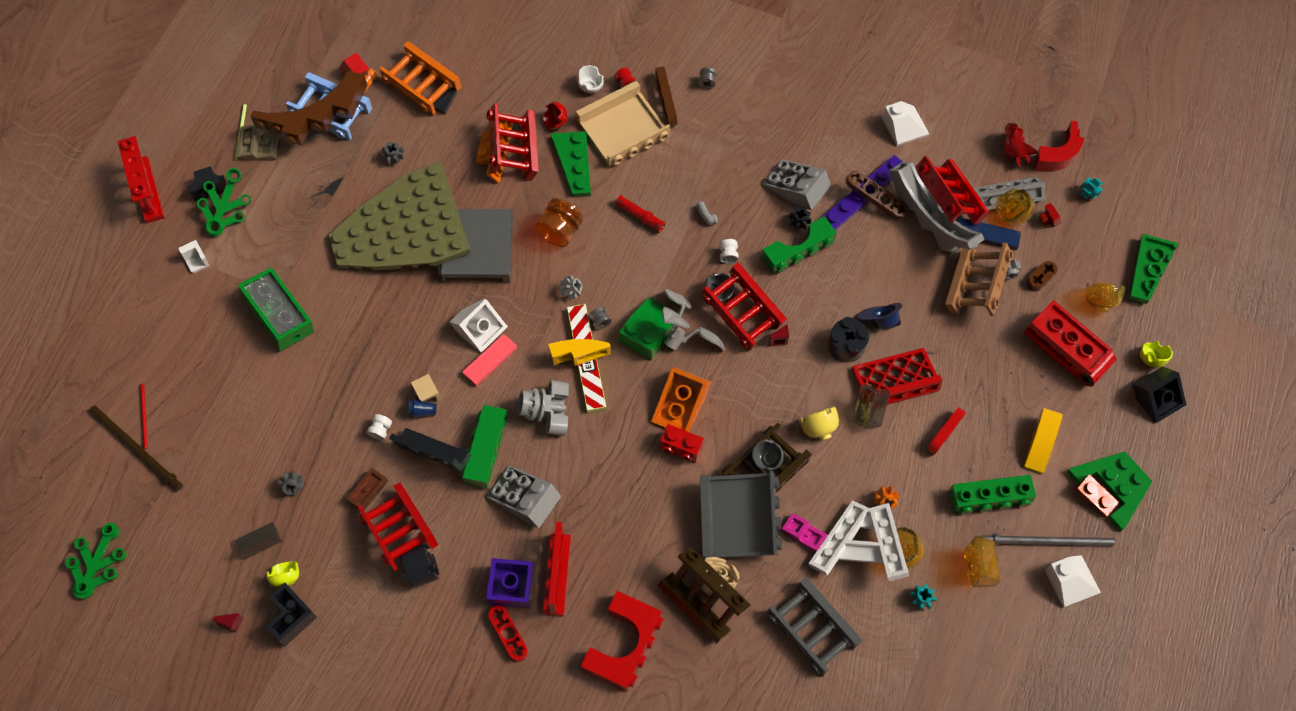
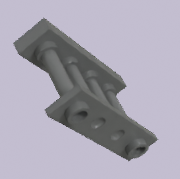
(834, 622)

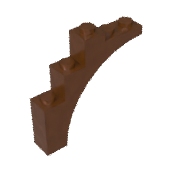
(296, 124)

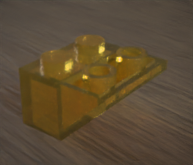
(982, 563)

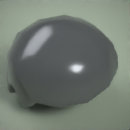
(715, 280)
(768, 455)

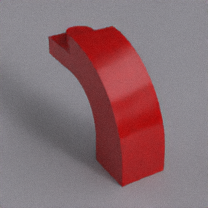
(1057, 158)

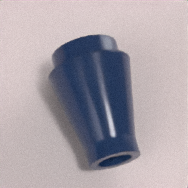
(421, 409)

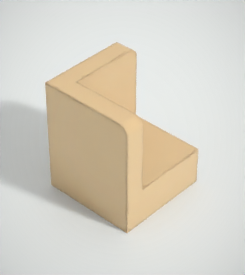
(425, 388)

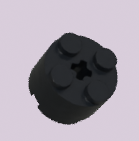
(848, 340)
(419, 566)

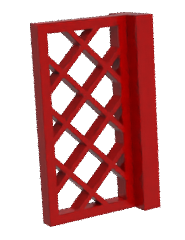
(918, 387)
(557, 572)

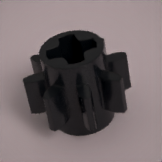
(800, 218)

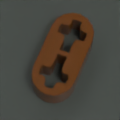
(1039, 273)

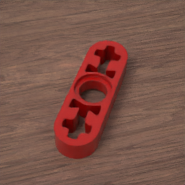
(946, 431)
(495, 622)

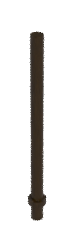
(170, 478)

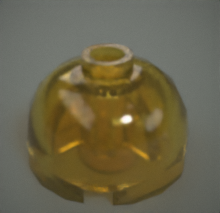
(1016, 207)
(1104, 296)
(911, 545)

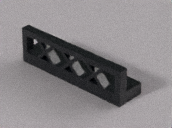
(432, 449)

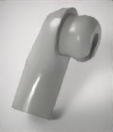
(704, 213)

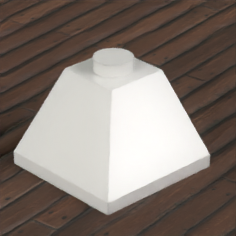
(903, 123)
(479, 324)
(1071, 580)

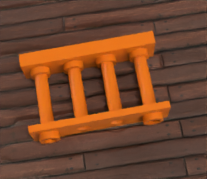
(424, 62)

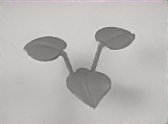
(676, 335)

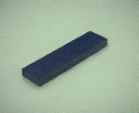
(993, 234)

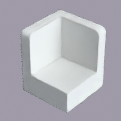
(194, 256)

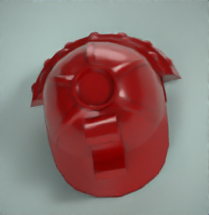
(1015, 146)

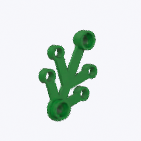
(222, 206)
(95, 563)

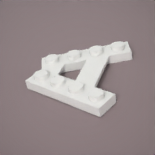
(841, 546)

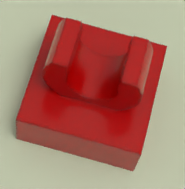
(1050, 215)

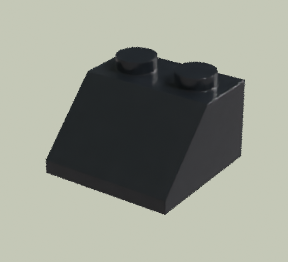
(1160, 393)

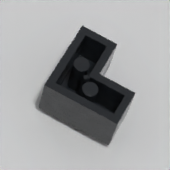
(294, 615)

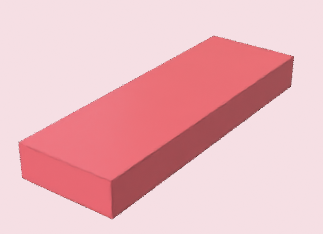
(489, 360)

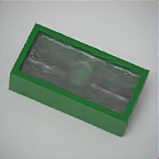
(276, 309)

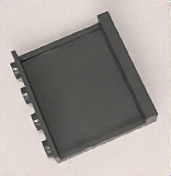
(490, 243)
(740, 515)

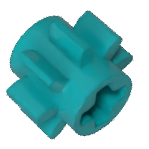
(1091, 188)
(928, 595)

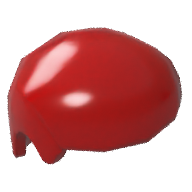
(555, 116)

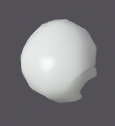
(589, 79)

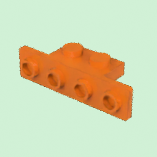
(484, 151)

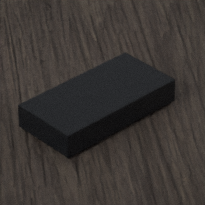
(445, 100)

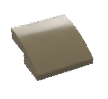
(257, 144)

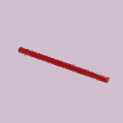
(143, 407)

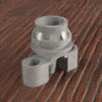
(537, 405)

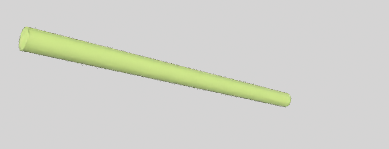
(241, 124)

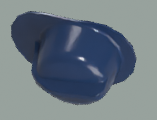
(883, 316)

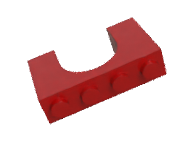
(621, 671)

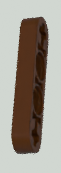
(666, 97)
(875, 197)

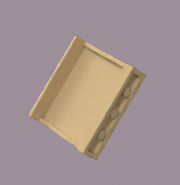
(622, 124)

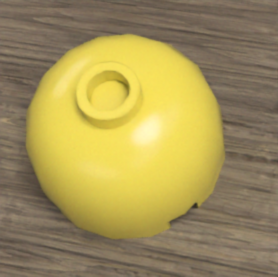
(820, 423)

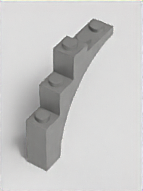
(929, 214)

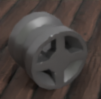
(707, 78)
(600, 318)

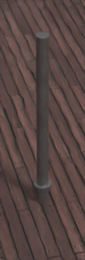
(1038, 540)

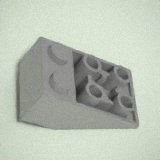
(798, 183)
(524, 496)

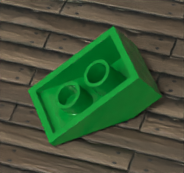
(646, 329)

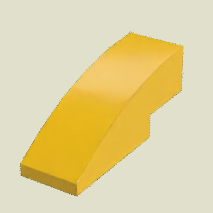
(578, 350)
(1043, 440)

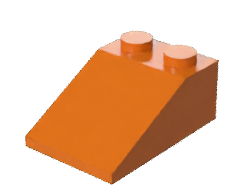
(681, 399)

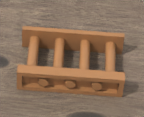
(965, 269)

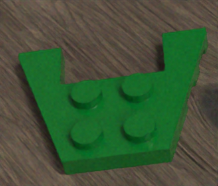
(1122, 478)

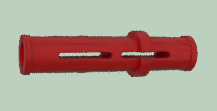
(646, 217)

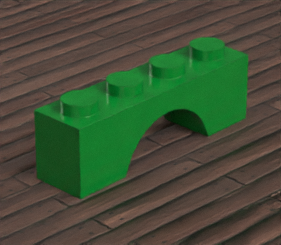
(780, 256)

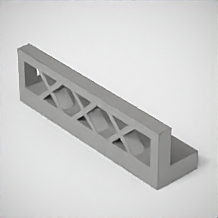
(991, 193)

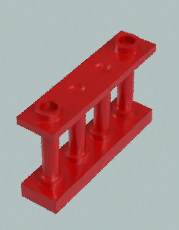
(527, 136)
(140, 179)
(951, 190)
(750, 289)
(408, 510)

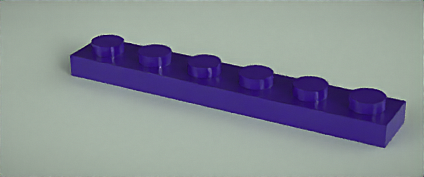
(854, 202)

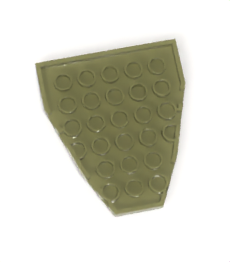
(403, 225)

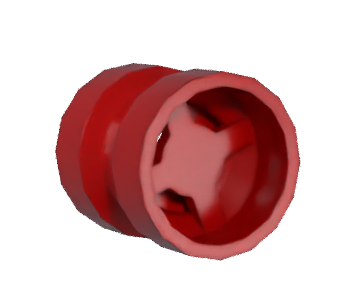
(624, 77)

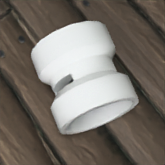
(728, 248)
(379, 427)

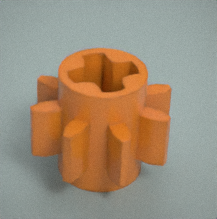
(886, 495)

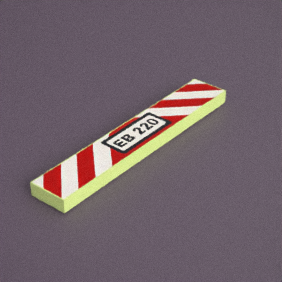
(588, 371)

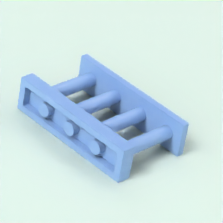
(321, 85)

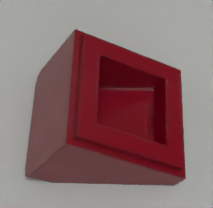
(779, 337)
(229, 621)

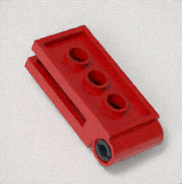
(1071, 344)

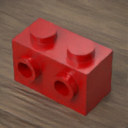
(681, 443)

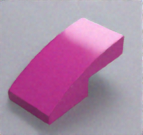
(804, 533)

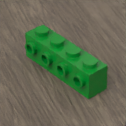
(484, 446)
(992, 494)

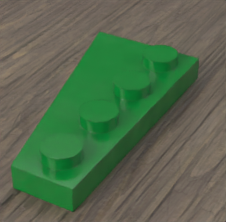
(573, 155)
(1150, 265)

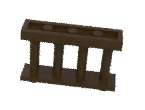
(785, 472)
(696, 608)

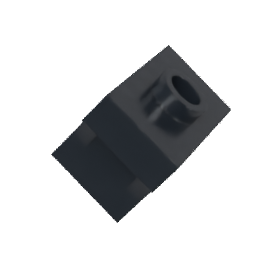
(203, 175)

